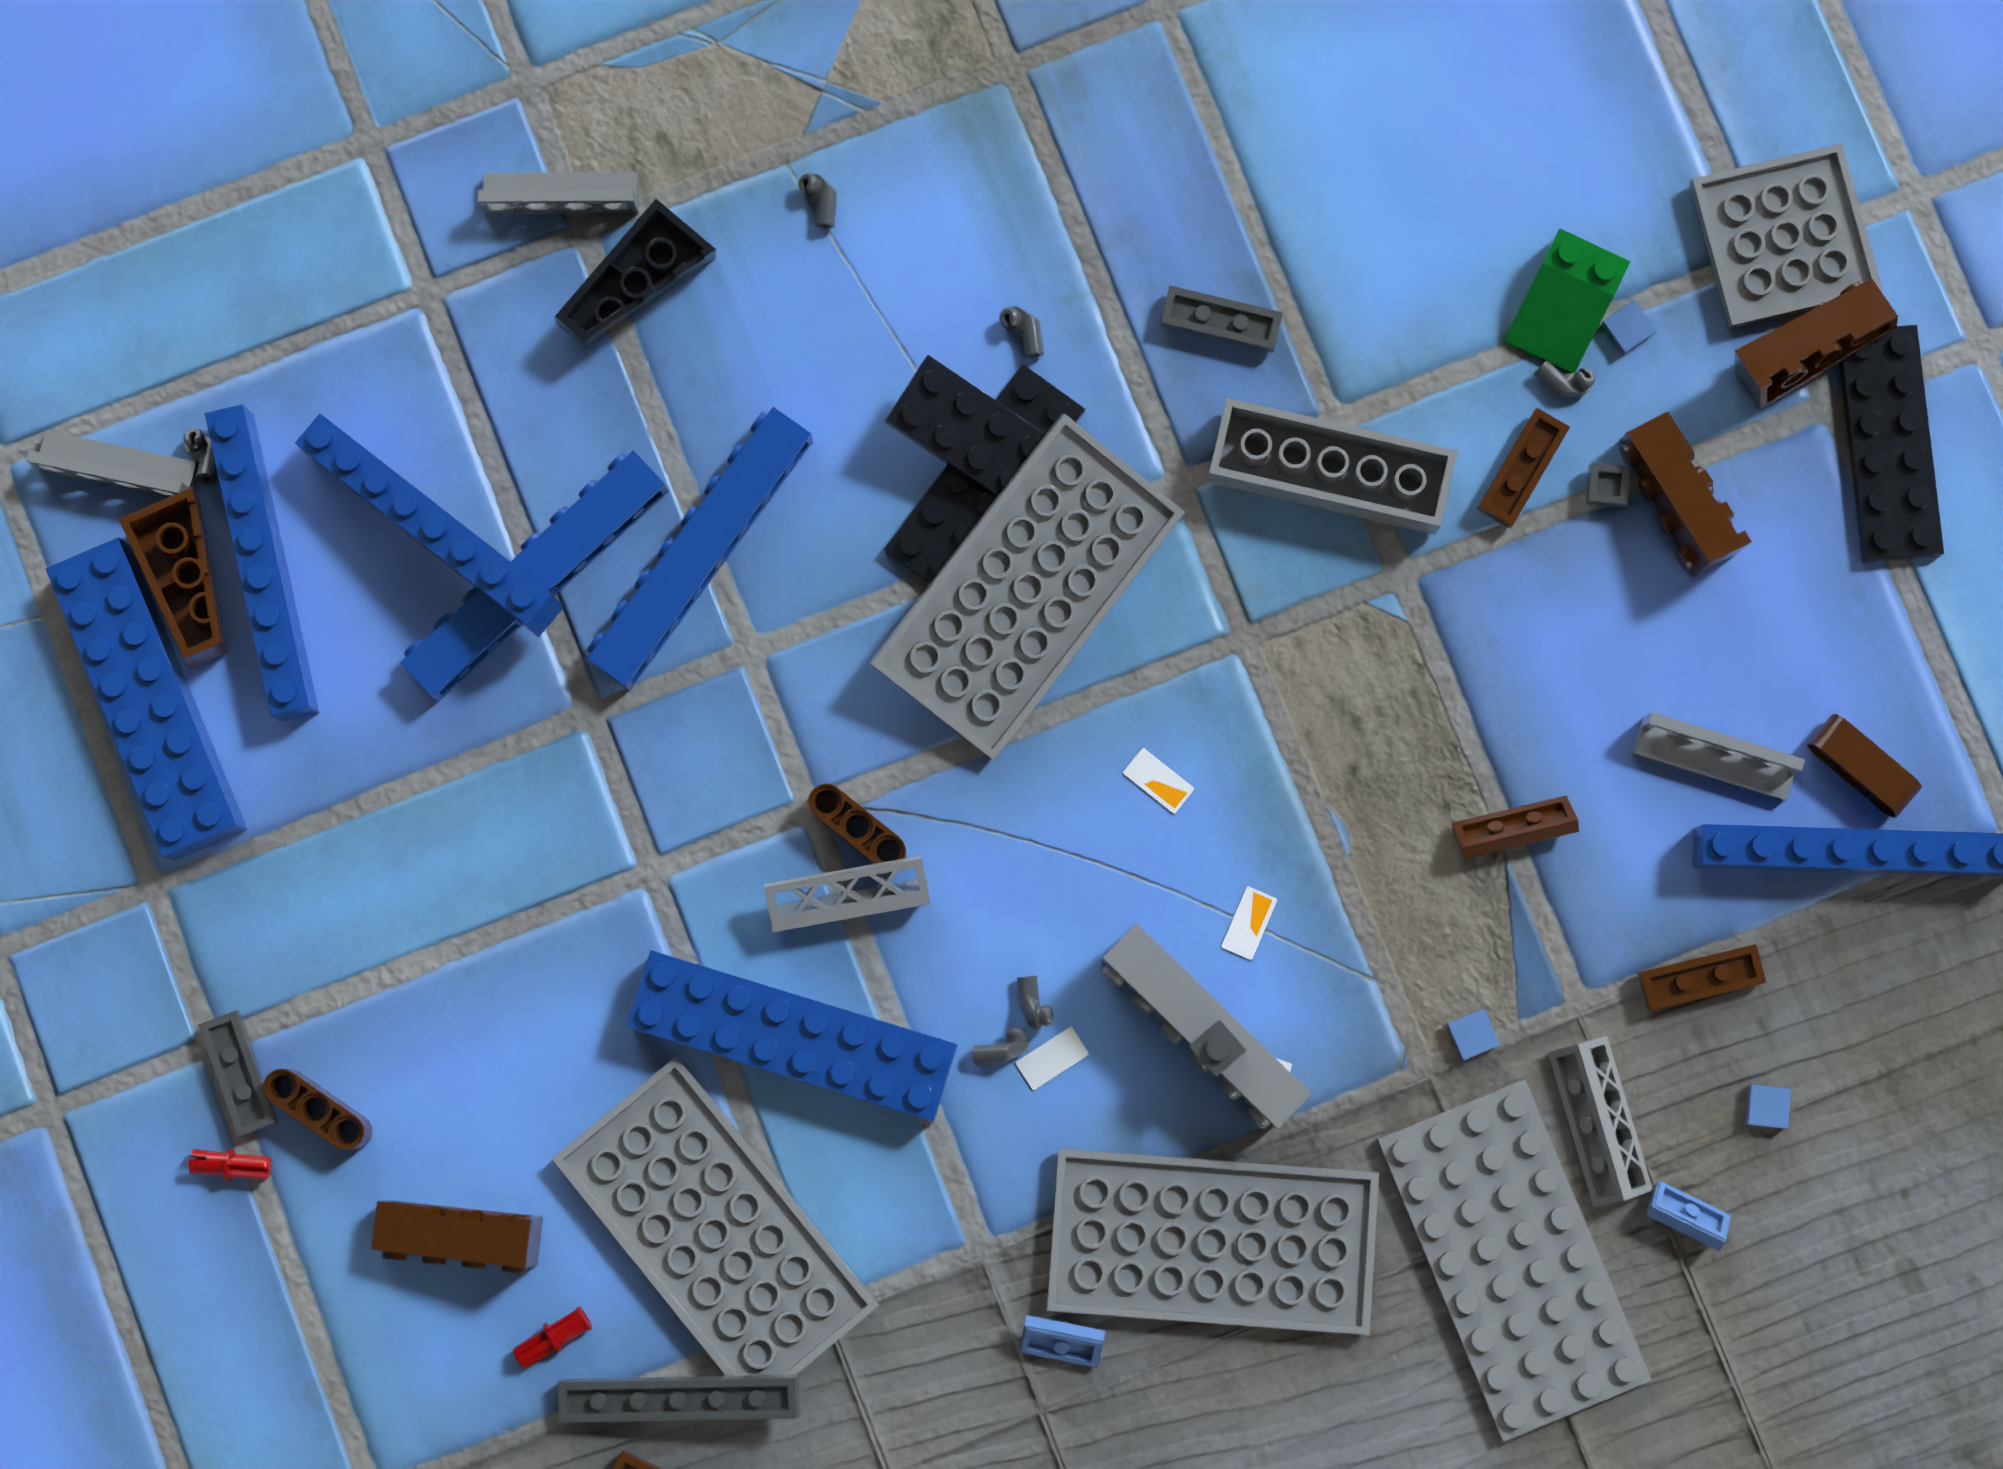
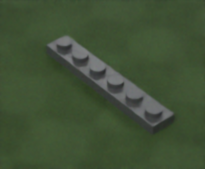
(679, 1398)

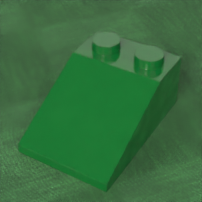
(1566, 301)

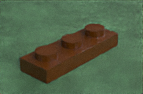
(1523, 468)
(1515, 827)
(1701, 977)

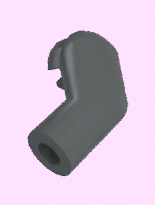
(1030, 1005)

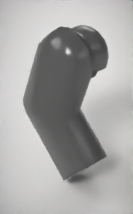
(822, 195)
(1026, 327)
(1565, 384)
(200, 449)
(1004, 1052)

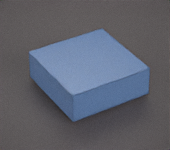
(1628, 327)
(1473, 1034)
(1768, 1106)

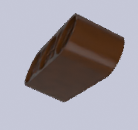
(1864, 765)
(846, 811)
(299, 1103)

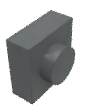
(1608, 485)
(1217, 1048)

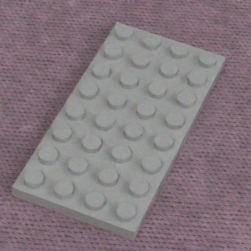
(1027, 587)
(714, 1229)
(1213, 1241)
(1513, 1260)

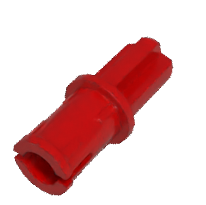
(230, 1164)
(552, 1337)

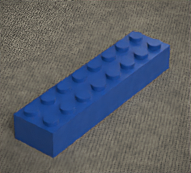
(146, 699)
(792, 1035)

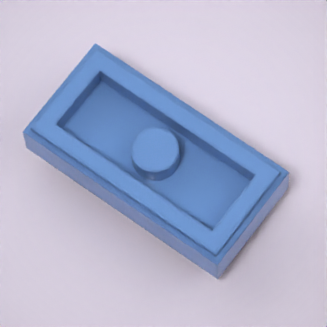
(1688, 1215)
(1062, 1341)

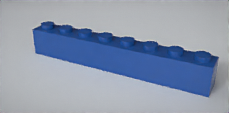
(429, 525)
(700, 547)
(550, 559)
(261, 563)
(1848, 850)

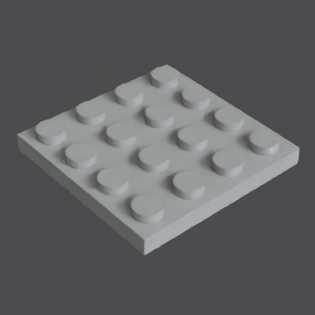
(1783, 234)

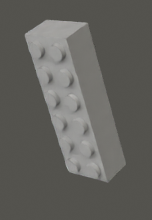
(1332, 466)
(1188, 1012)

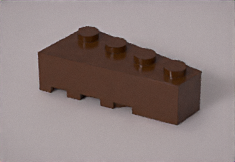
(1813, 342)
(1681, 495)
(177, 565)
(457, 1234)

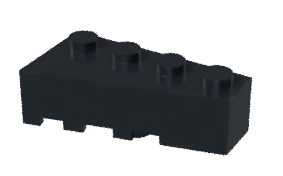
(635, 273)

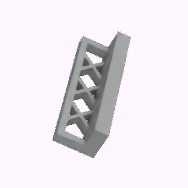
(560, 193)
(113, 465)
(1716, 756)
(848, 903)
(1595, 1123)

